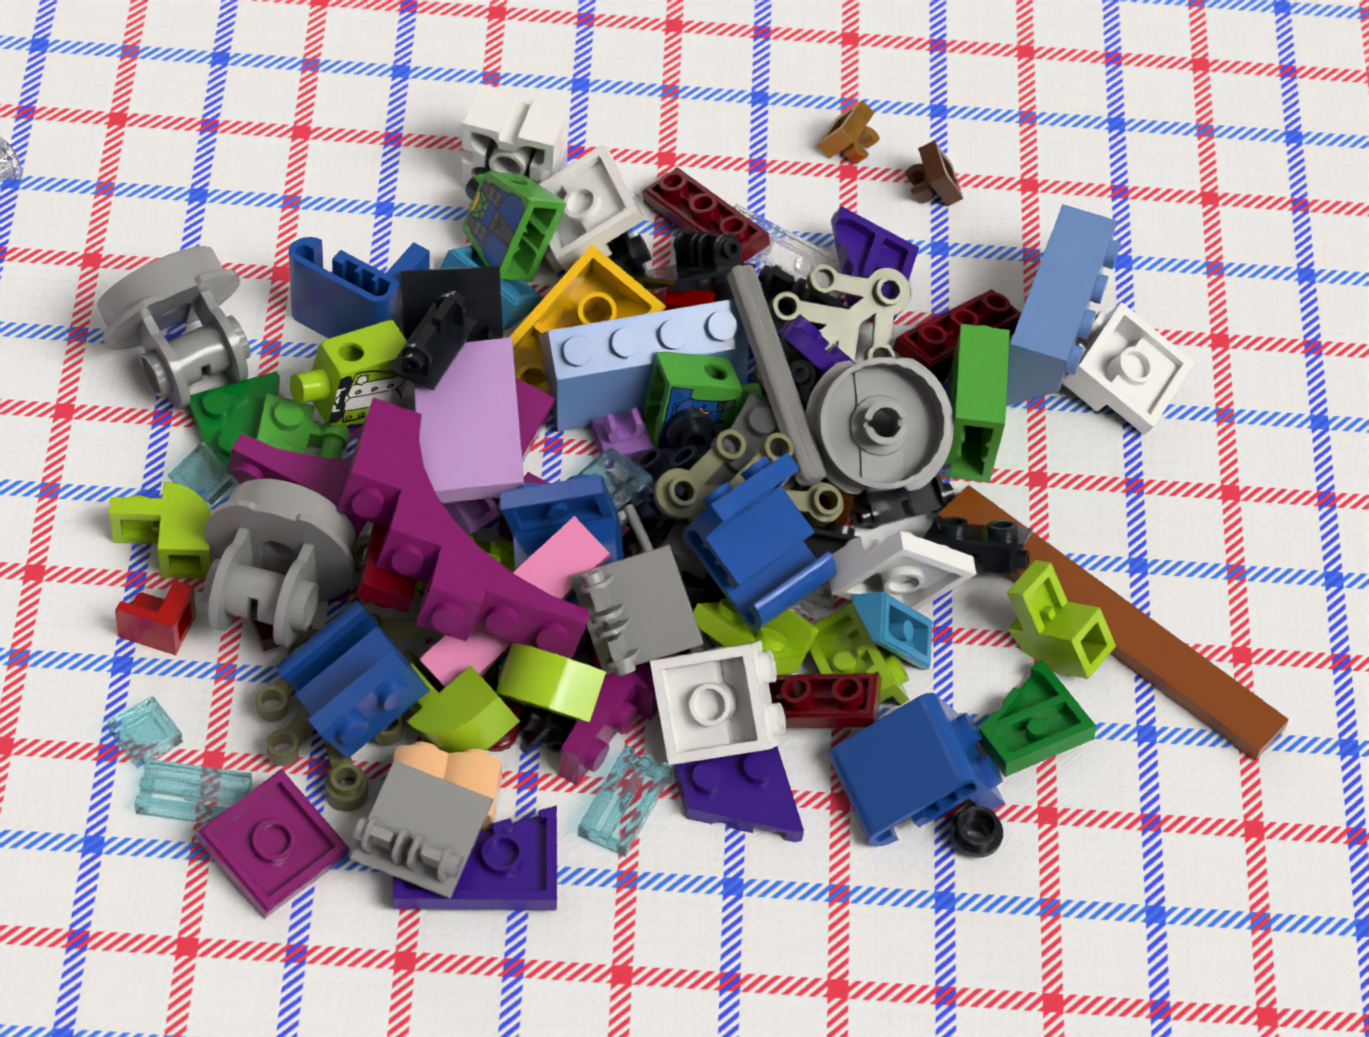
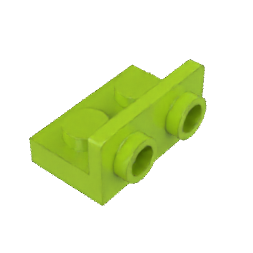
(785, 636)
(847, 648)

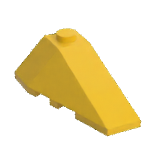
(586, 294)

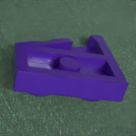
(868, 247)
(740, 792)

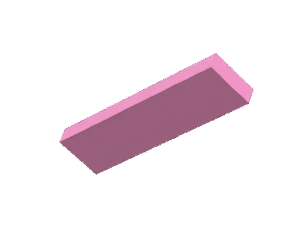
(549, 568)

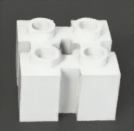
(513, 135)

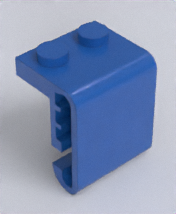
(350, 295)
(539, 511)
(756, 544)
(352, 679)
(914, 767)

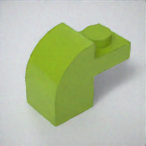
(173, 523)
(1048, 627)
(549, 682)
(462, 714)

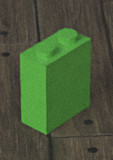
(977, 400)

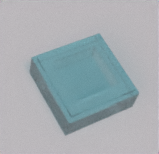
(204, 473)
(145, 732)

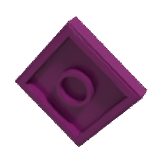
(272, 843)

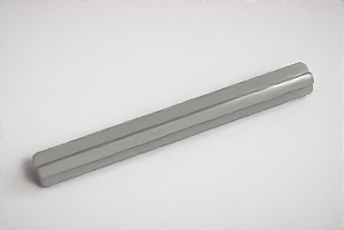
(776, 373)

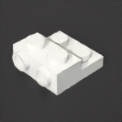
(596, 207)
(1128, 368)
(901, 566)
(717, 702)

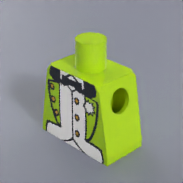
(351, 373)

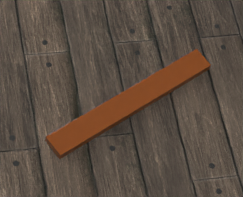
(1146, 644)

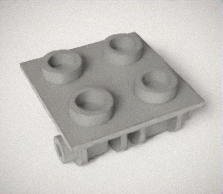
(637, 610)
(421, 829)

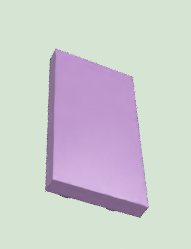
(473, 424)

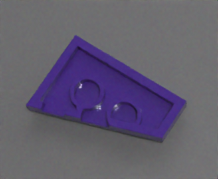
(507, 870)

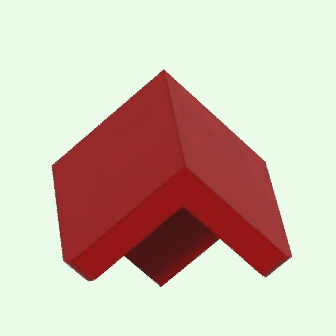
(156, 620)

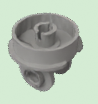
(173, 290)
(880, 424)
(276, 557)

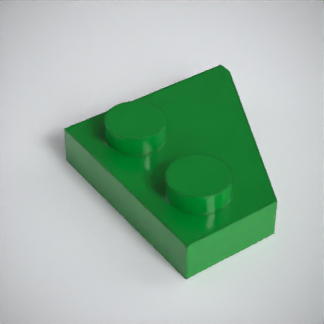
(231, 410)
(1035, 723)

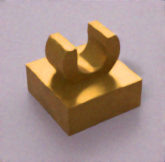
(848, 132)

